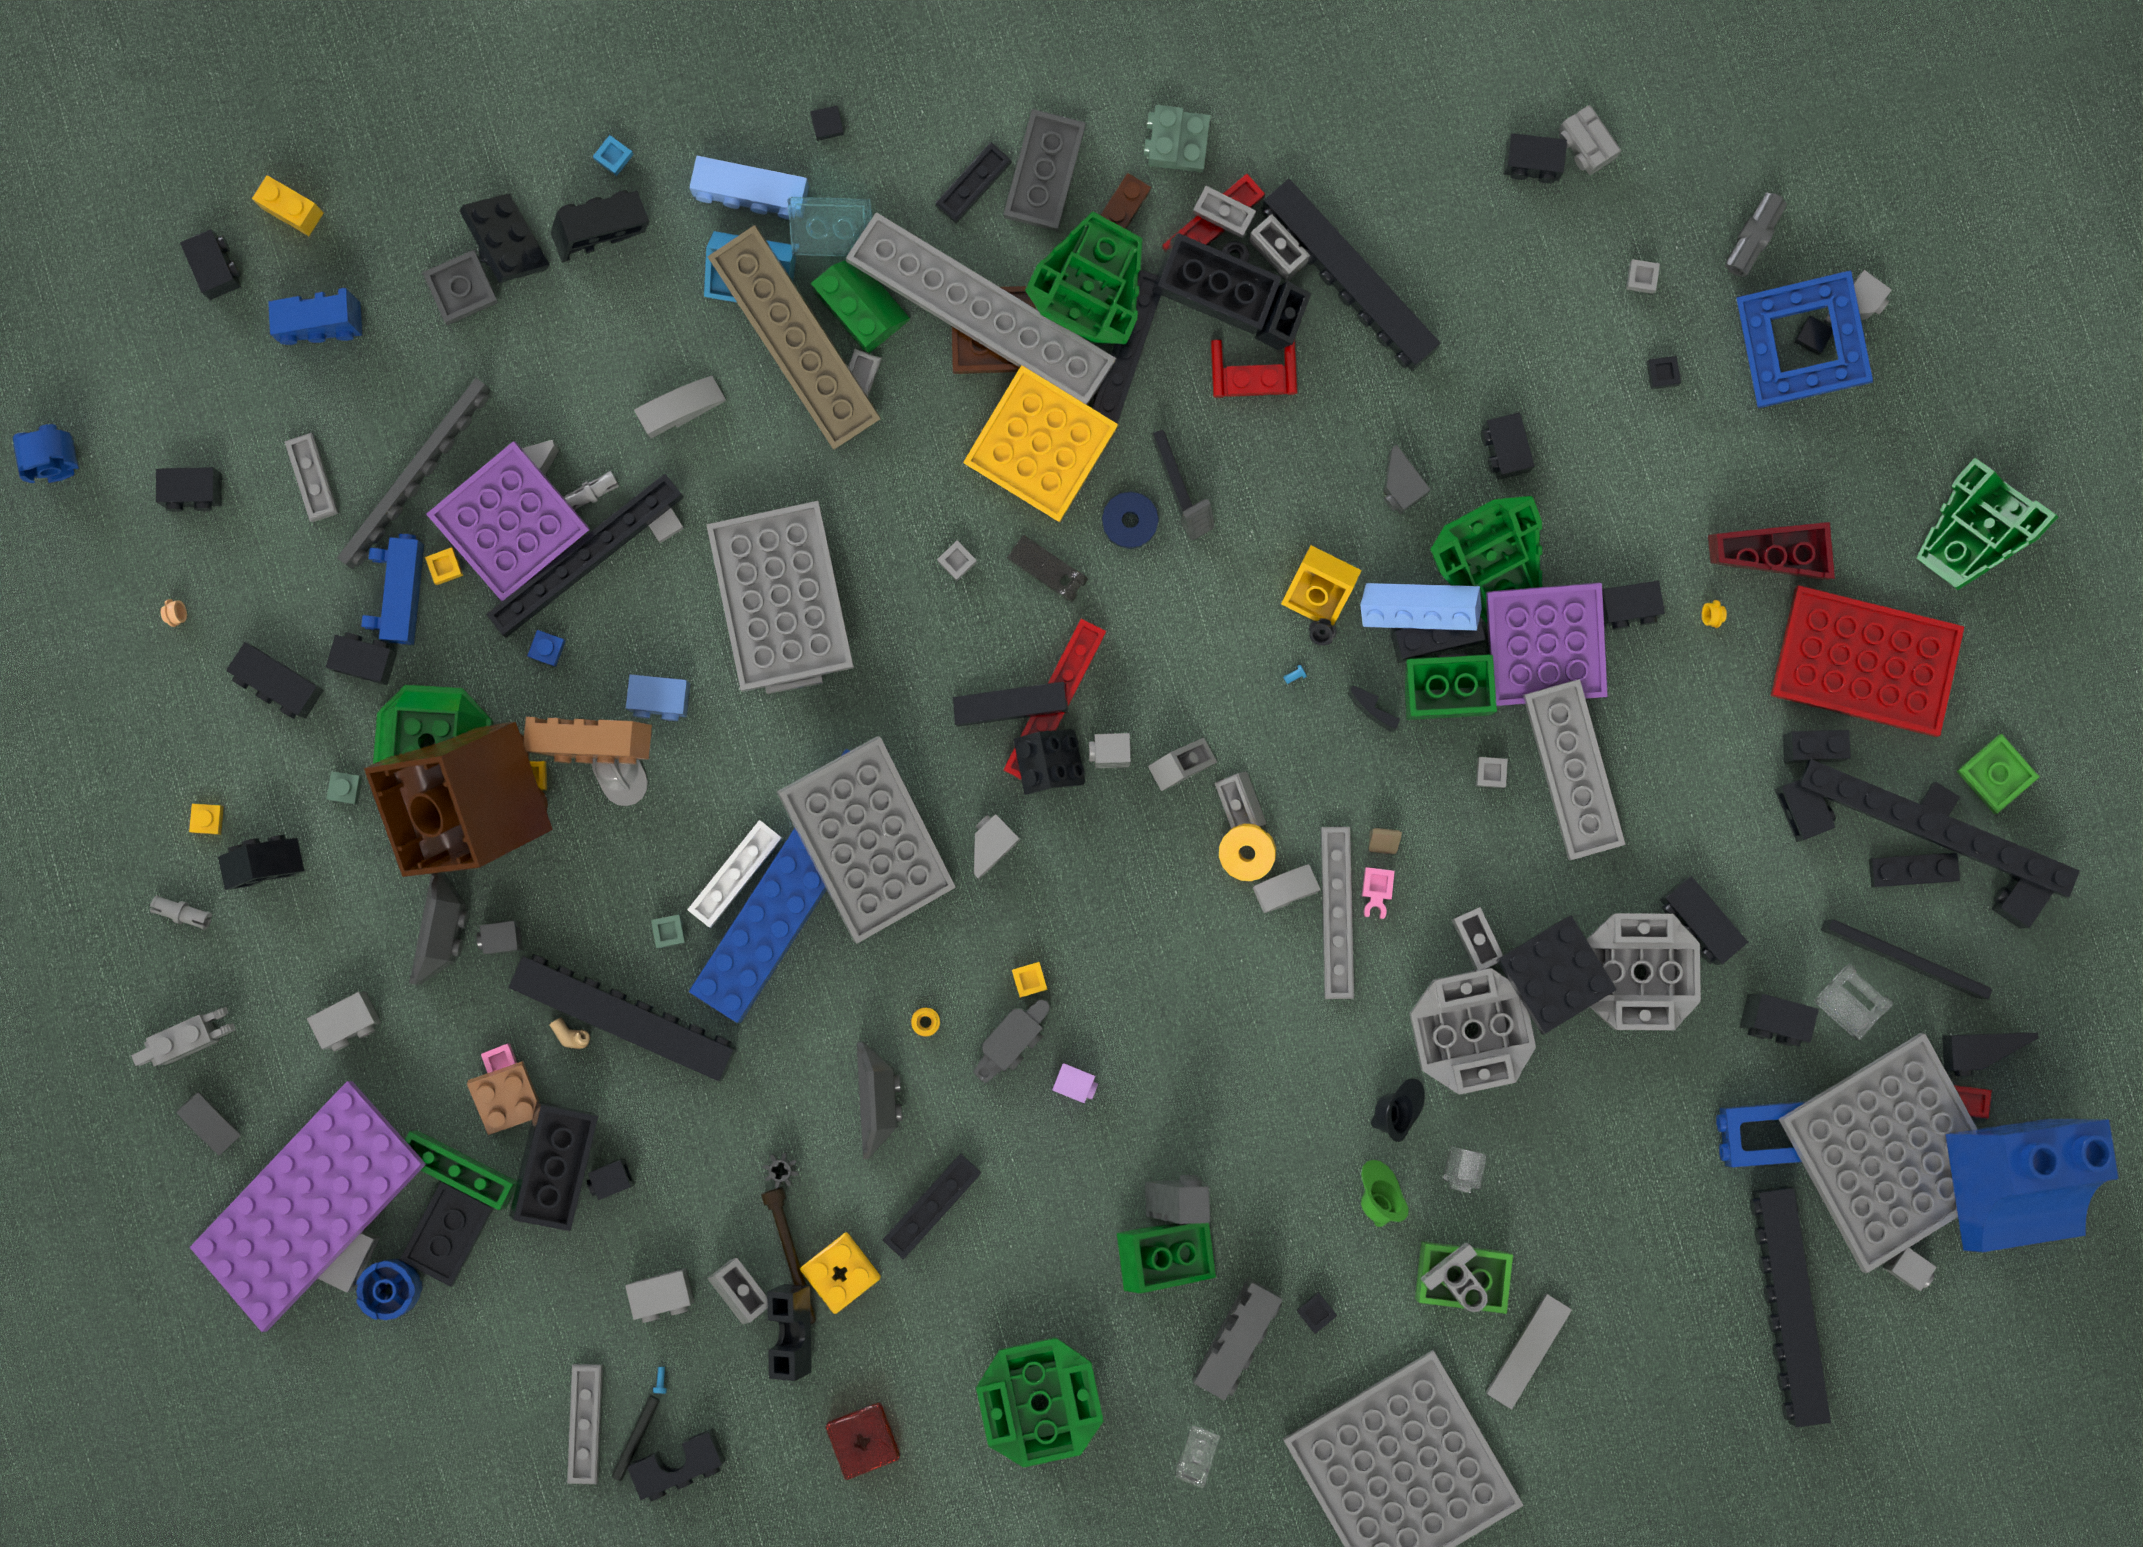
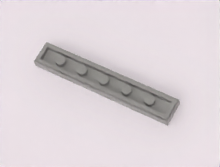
(1337, 913)

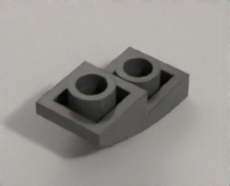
(208, 1123)

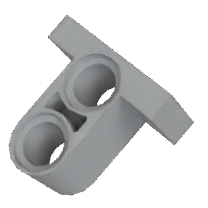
(1463, 1284)

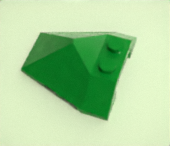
(1091, 281)
(1981, 526)
(1492, 548)

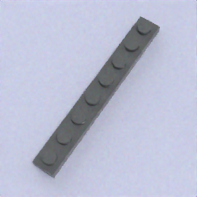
(408, 483)

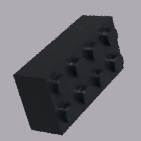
(1216, 284)
(553, 1166)

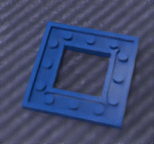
(1848, 371)

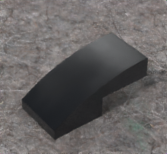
(1366, 703)

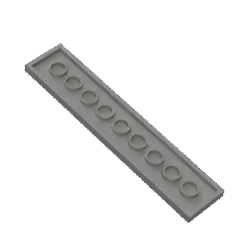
(979, 308)

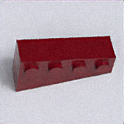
(1782, 550)

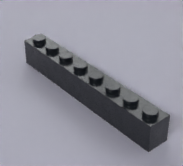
(1352, 277)
(623, 1018)
(1790, 1306)

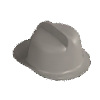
(621, 782)

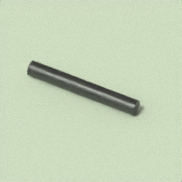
(635, 1438)

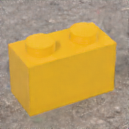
(287, 205)

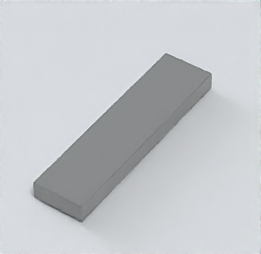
(1528, 1351)
(585, 1424)

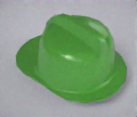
(1382, 1194)

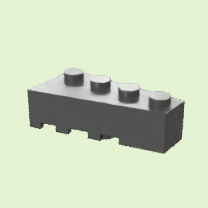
(1179, 1200)
(1237, 1339)

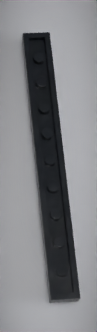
(1938, 828)

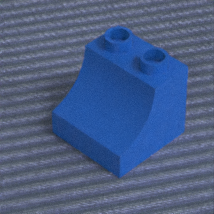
(2028, 1180)

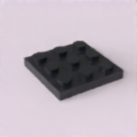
(1556, 974)

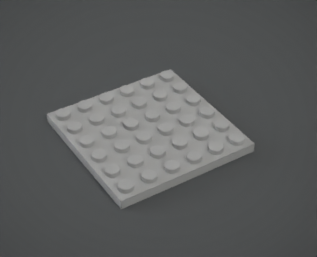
(1883, 1150)
(1404, 1464)

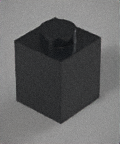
(610, 1179)

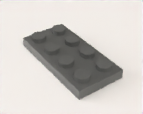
(1044, 170)

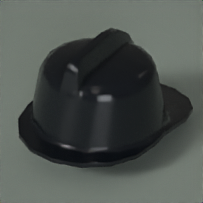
(1399, 1111)

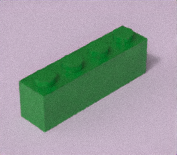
(462, 1171)

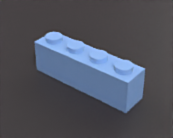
(745, 186)
(1421, 606)

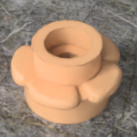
(173, 612)

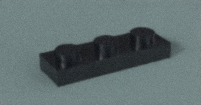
(1914, 870)

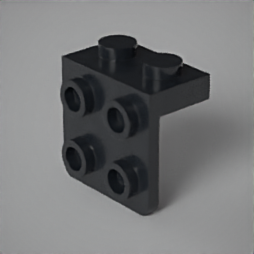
(1049, 760)

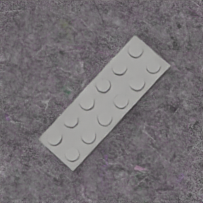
(1574, 769)

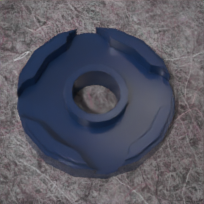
(1130, 503)

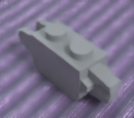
(183, 1039)

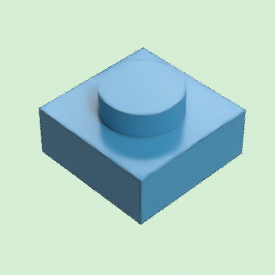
(613, 155)

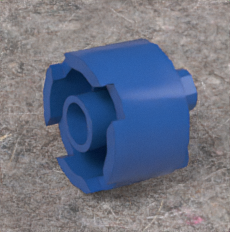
(45, 454)
(405, 1288)

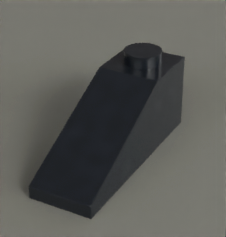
(1979, 1051)

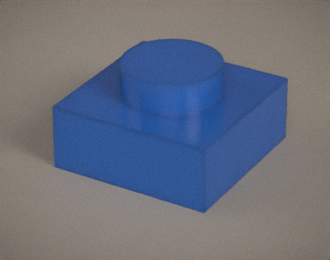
(546, 648)

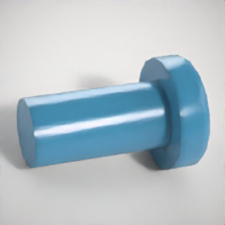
(1295, 675)

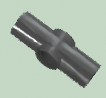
(1755, 234)

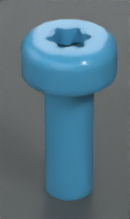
(660, 1381)

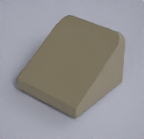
(1384, 840)

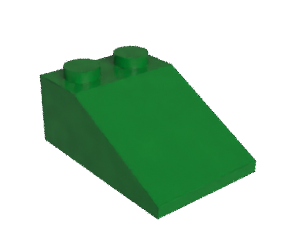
(1165, 1256)

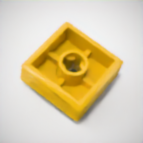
(821, 1271)

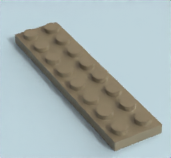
(794, 337)

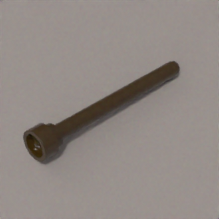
(775, 1201)

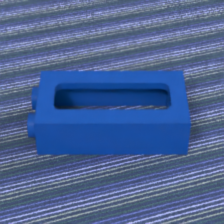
(1729, 1124)

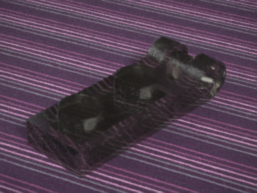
(1046, 568)

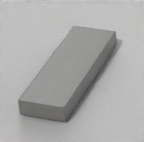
(311, 477)

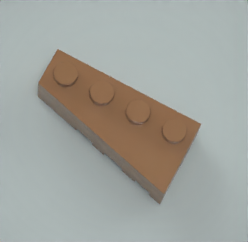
(588, 740)

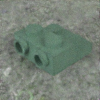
(1177, 139)

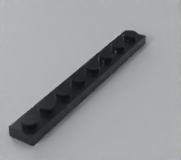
(585, 555)

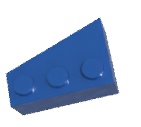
(315, 318)

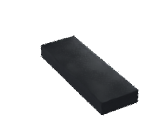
(973, 182)
(1171, 470)

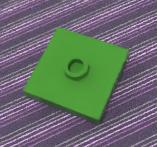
(1998, 774)

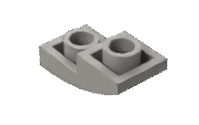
(1286, 888)

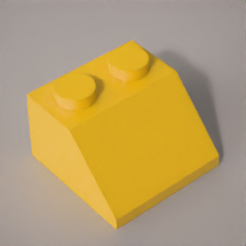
(1321, 586)

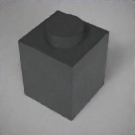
(500, 938)

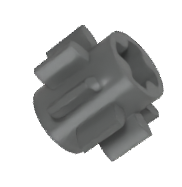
(774, 1174)

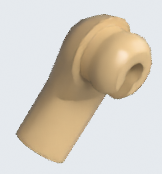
(570, 1038)

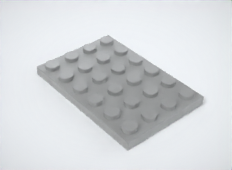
(780, 596)
(866, 839)

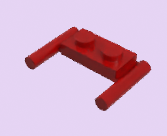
(1253, 379)

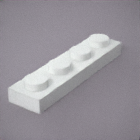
(735, 874)

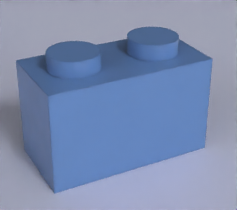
(657, 696)

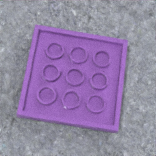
(508, 521)
(1546, 640)

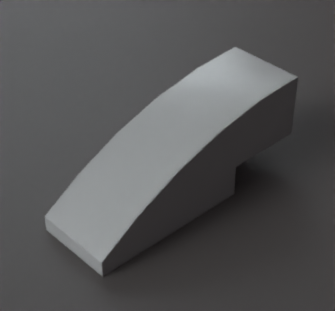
(679, 406)

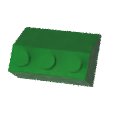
(859, 304)
(1450, 687)

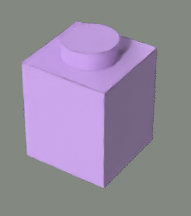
(1075, 1083)

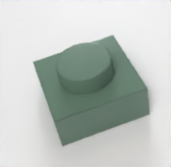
(344, 788)
(668, 931)

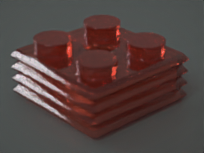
(870, 1423)

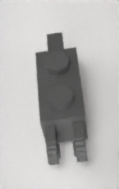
(1009, 1039)

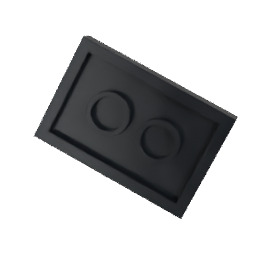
(504, 237)
(446, 1234)

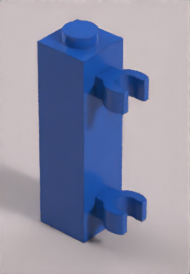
(401, 590)

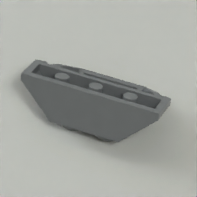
(439, 930)
(877, 1099)

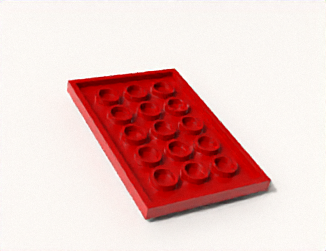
(1867, 661)

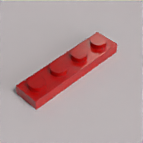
(1203, 231)

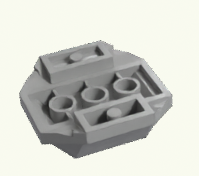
(1671, 967)
(1494, 1053)

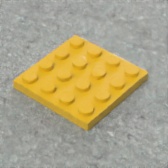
(1040, 443)

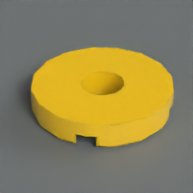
(1243, 868)

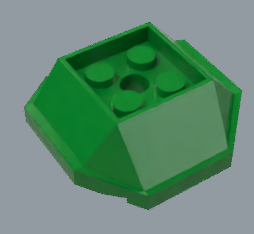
(424, 712)
(1043, 1434)

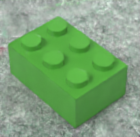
(1489, 1268)

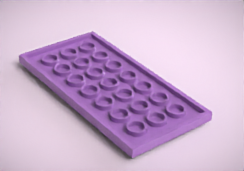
(307, 1206)

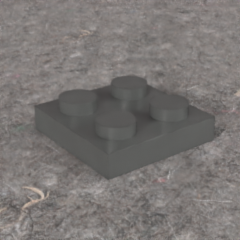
(460, 287)

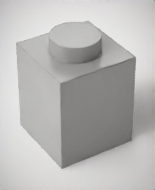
(1911, 1269)

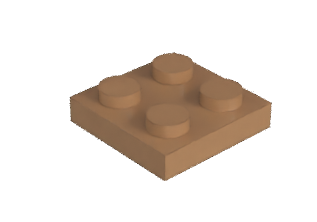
(504, 1097)

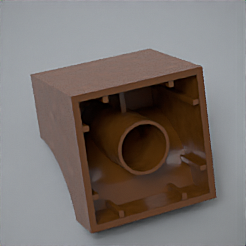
(459, 801)

